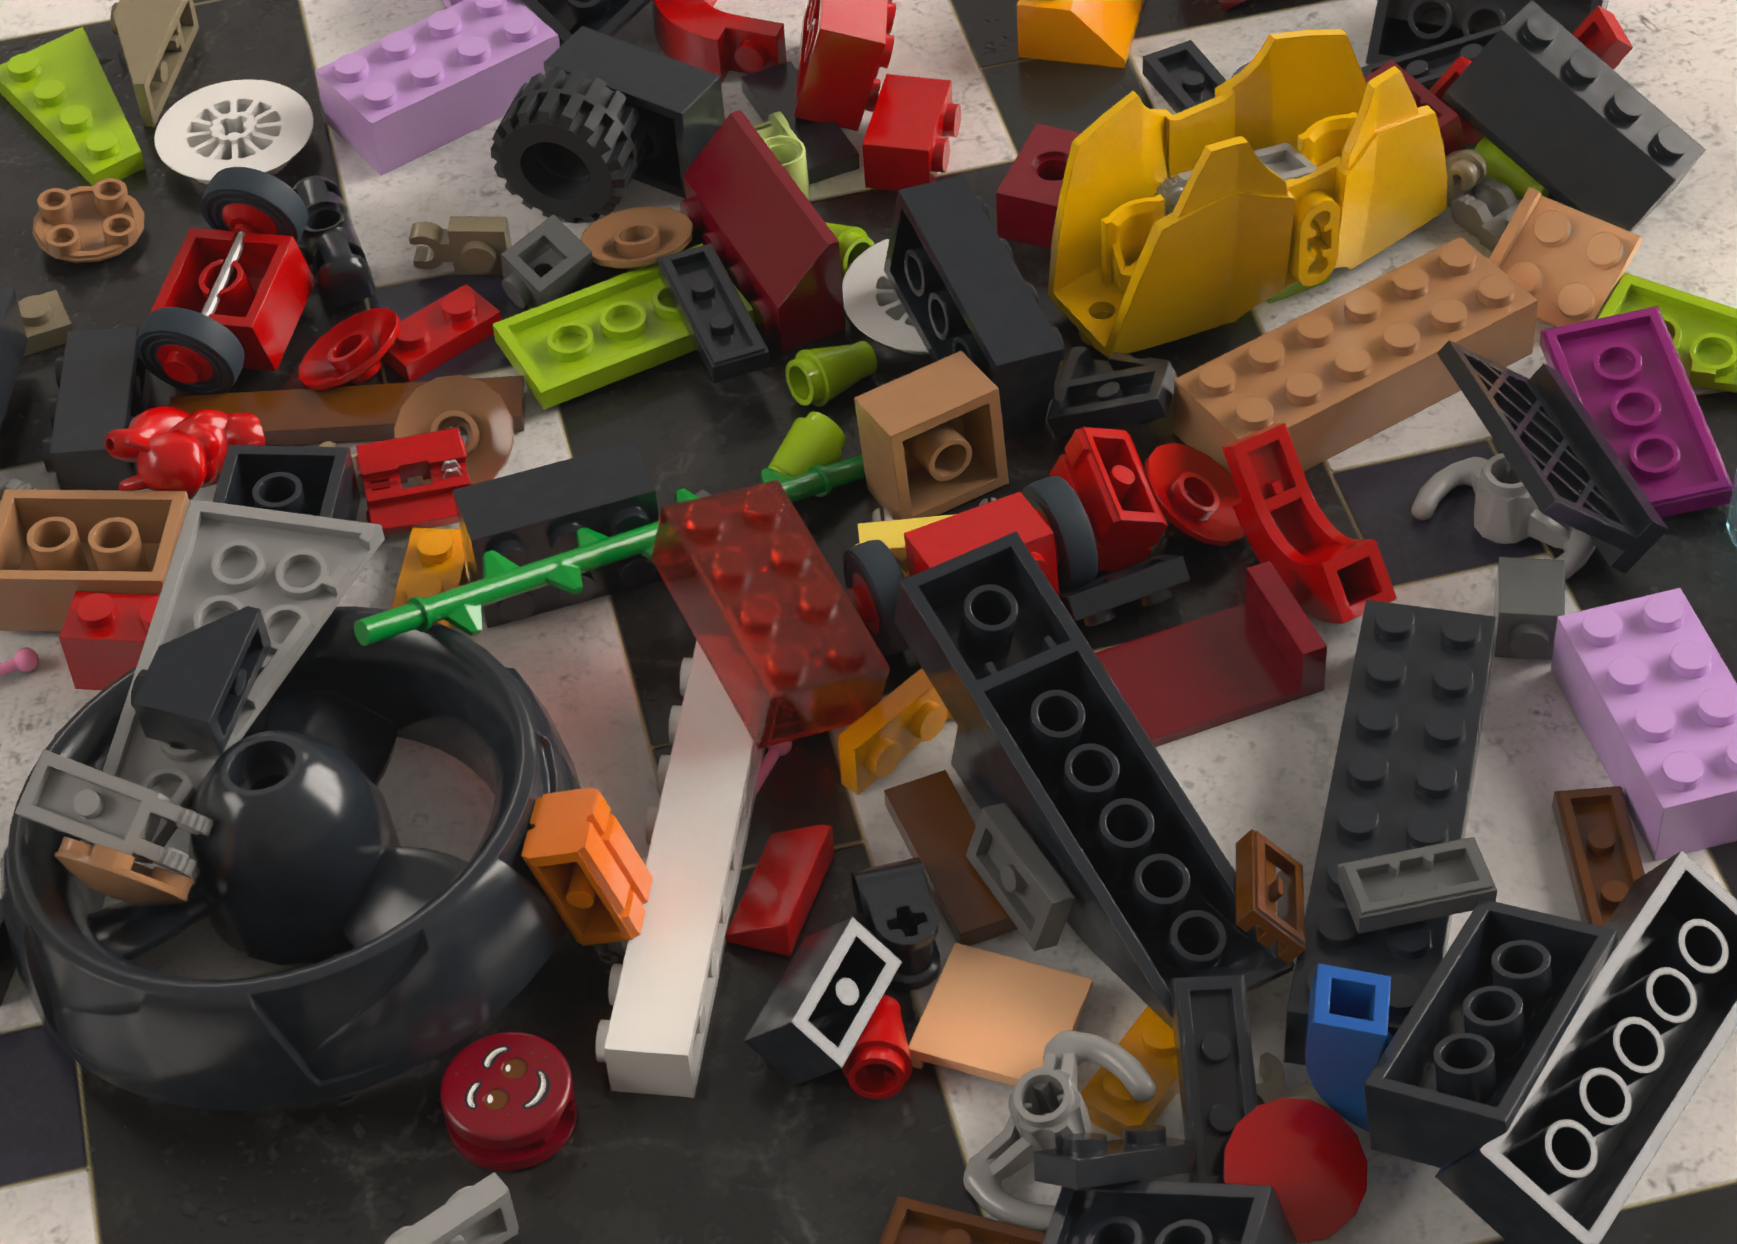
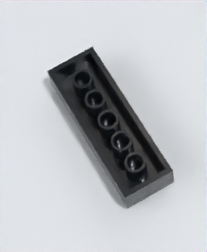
(1619, 1068)

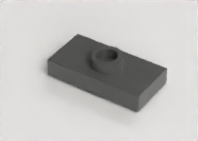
(1415, 884)

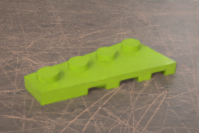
(73, 106)
(1699, 328)

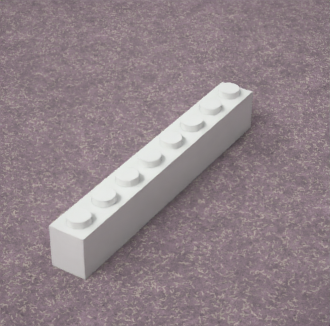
(695, 858)

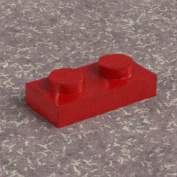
(441, 332)

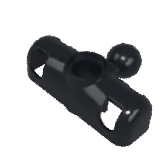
(332, 245)

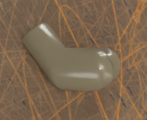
(1464, 171)

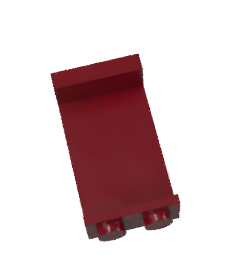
(1221, 663)

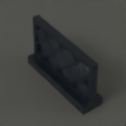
(1559, 454)

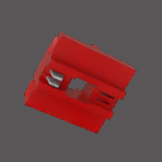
(390, 462)

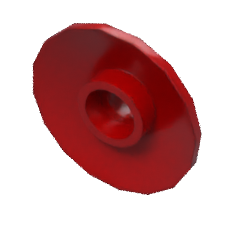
(350, 350)
(1194, 493)

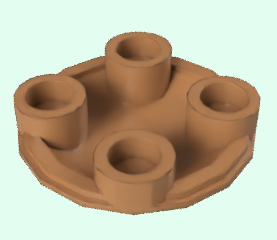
(87, 221)
(119, 877)

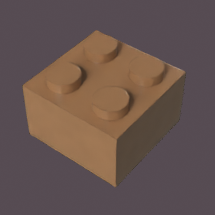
(932, 438)

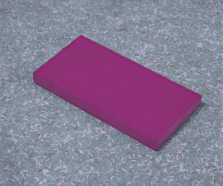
(1643, 405)

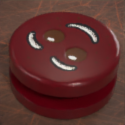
(508, 1101)

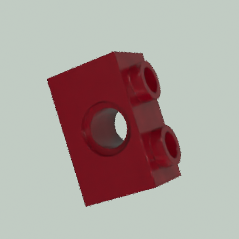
(1032, 187)

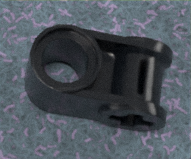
(899, 912)

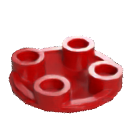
(1306, 1158)

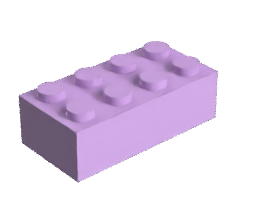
(433, 80)
(1656, 716)

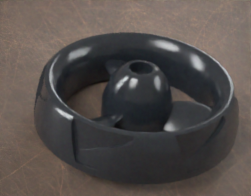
(302, 872)

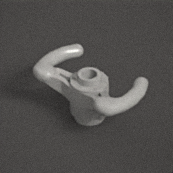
(1504, 508)
(1042, 1112)

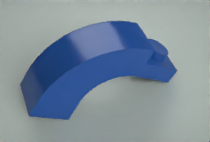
(1346, 1036)

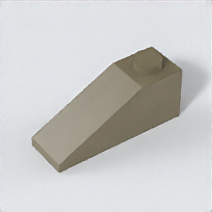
(154, 46)

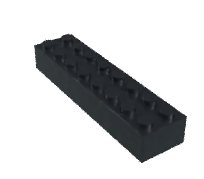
(1394, 788)

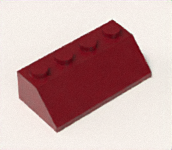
(766, 235)

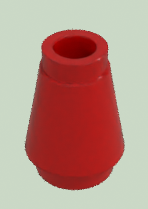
(880, 1054)

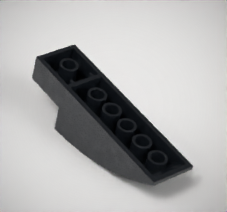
(1077, 773)

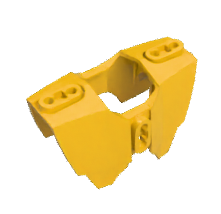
(1238, 226)

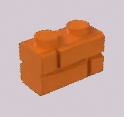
(587, 866)

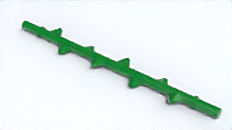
(506, 579)

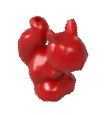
(180, 448)

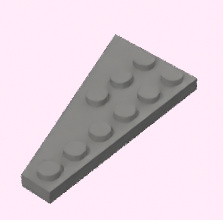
(222, 562)

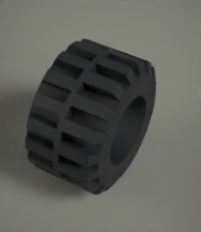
(569, 146)

